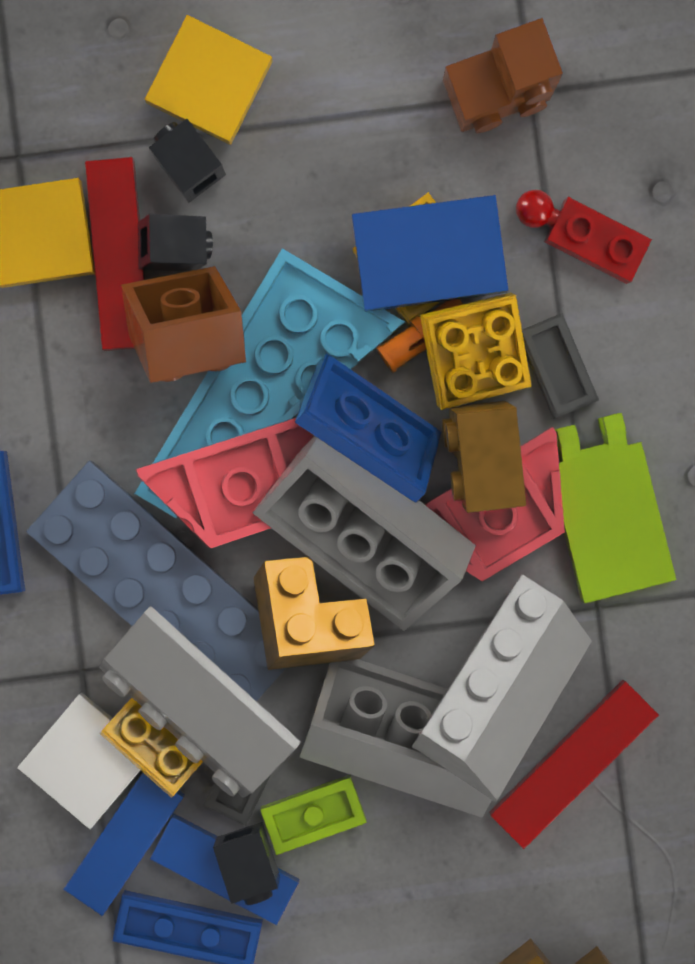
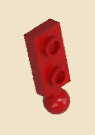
(585, 234)

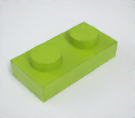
(313, 814)

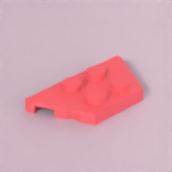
(225, 482)
(512, 533)

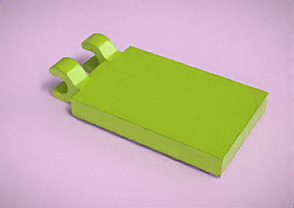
(611, 514)

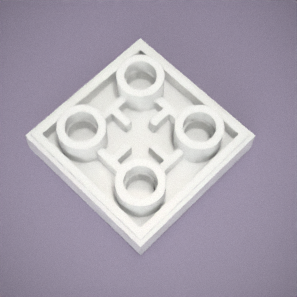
(79, 763)

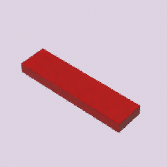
(115, 242)
(573, 764)

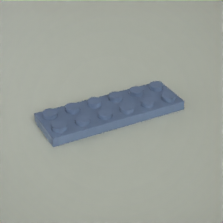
(142, 564)

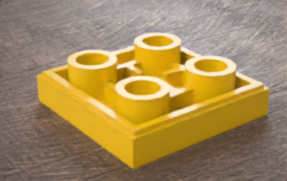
(208, 79)
(44, 233)
(476, 350)
(149, 748)

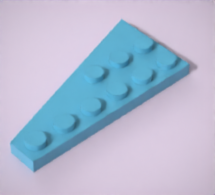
(286, 333)

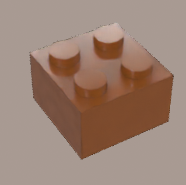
(184, 324)

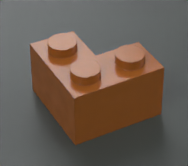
(508, 79)

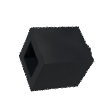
(186, 159)
(173, 242)
(247, 864)

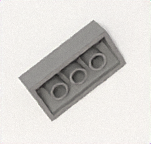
(366, 533)
(505, 689)
(197, 705)
(368, 728)

